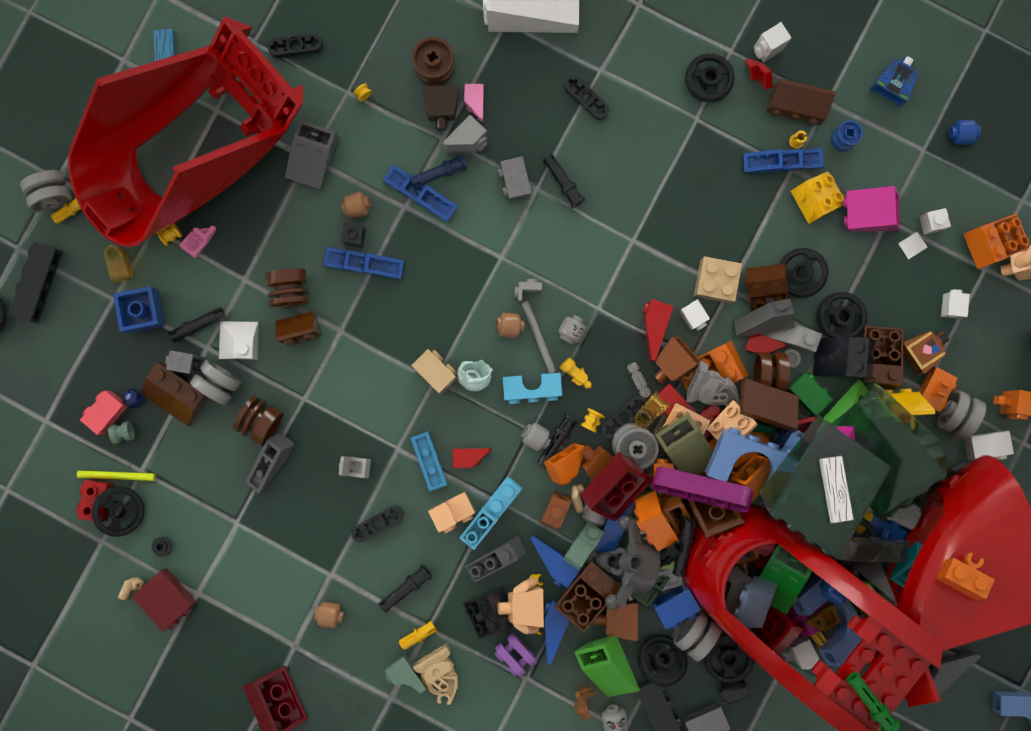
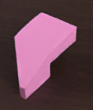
(474, 99)
(197, 240)

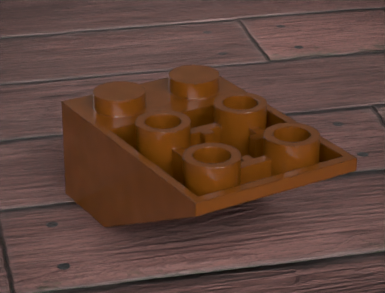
(887, 356)
(586, 596)

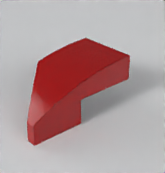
(760, 72)
(762, 343)
(469, 457)

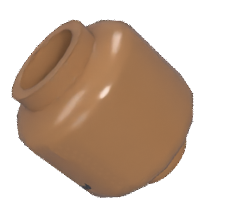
(356, 205)
(509, 325)
(328, 615)

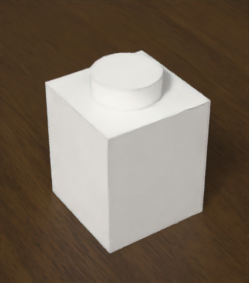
(935, 221)
(955, 304)
(694, 315)
(804, 653)

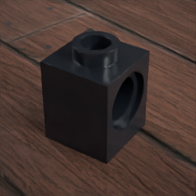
(353, 235)

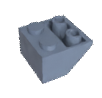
(755, 602)

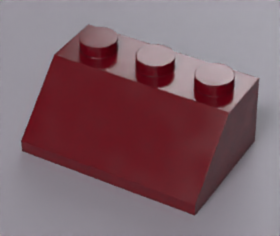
(616, 487)
(275, 701)

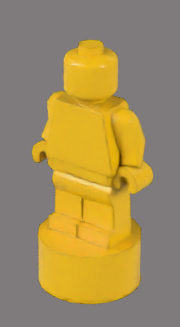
(578, 375)

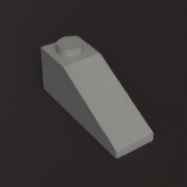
(798, 338)

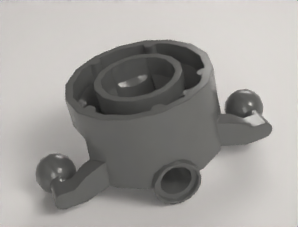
(634, 565)

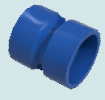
(846, 136)

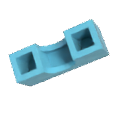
(549, 388)

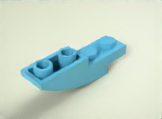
(490, 512)

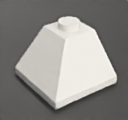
(238, 340)

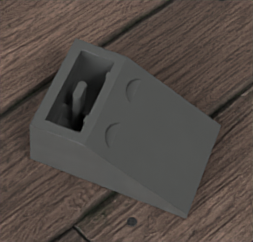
(311, 154)

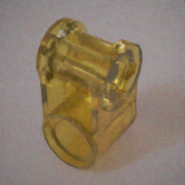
(118, 267)
(652, 408)

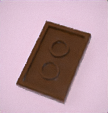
(769, 405)

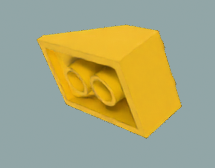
(912, 402)

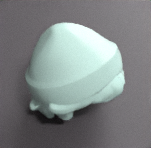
(474, 375)

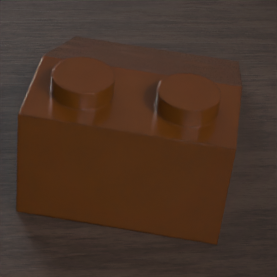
(714, 519)

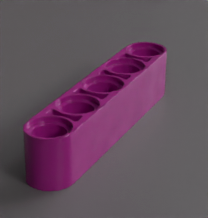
(702, 489)

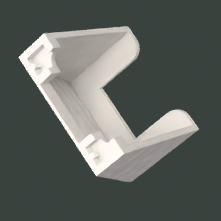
(532, 16)

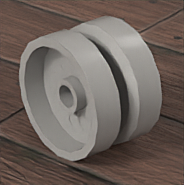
(45, 191)
(217, 380)
(961, 415)
(629, 435)
(698, 636)

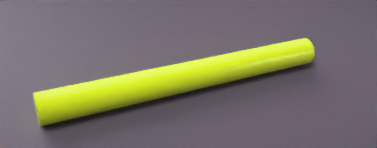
(116, 475)

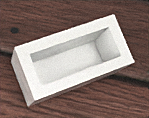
(772, 42)
(994, 444)

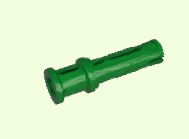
(878, 711)

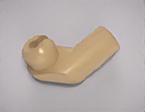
(576, 490)
(130, 585)

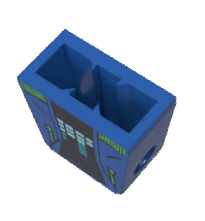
(896, 81)

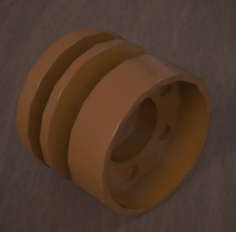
(287, 288)
(255, 418)

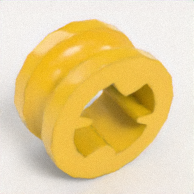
(362, 92)

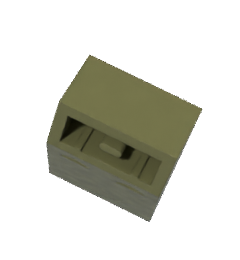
(685, 445)

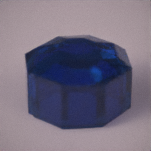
(132, 398)

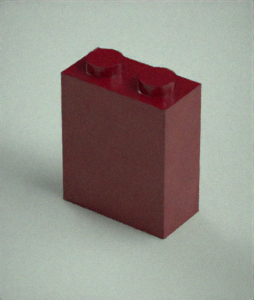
(165, 600)

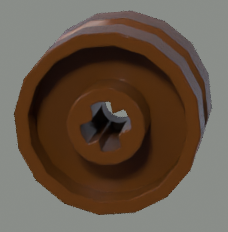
(433, 61)
(772, 370)

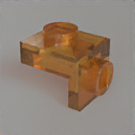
(581, 706)

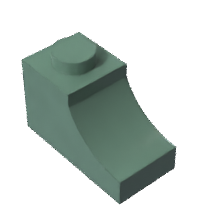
(583, 545)
(402, 672)

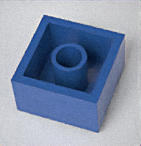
(139, 310)
(675, 607)

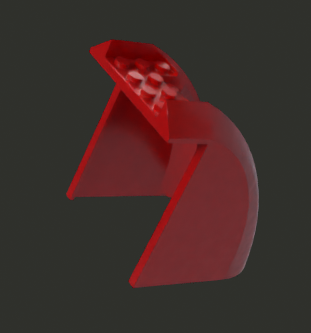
(144, 100)
(979, 514)
(903, 643)

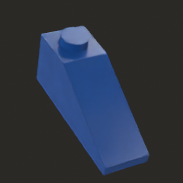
(558, 568)
(554, 629)

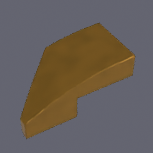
(824, 618)

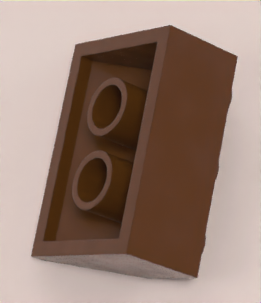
(800, 101)
(173, 393)

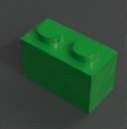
(811, 395)

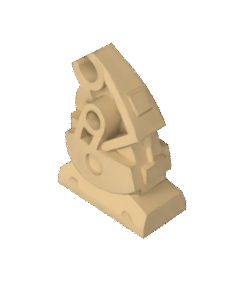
(438, 671)

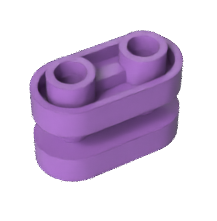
(516, 666)

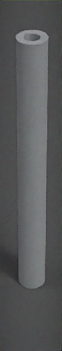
(538, 336)

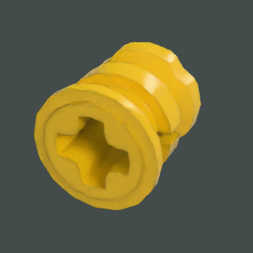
(170, 234)
(592, 420)

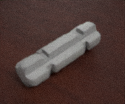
(639, 380)

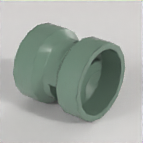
(121, 432)

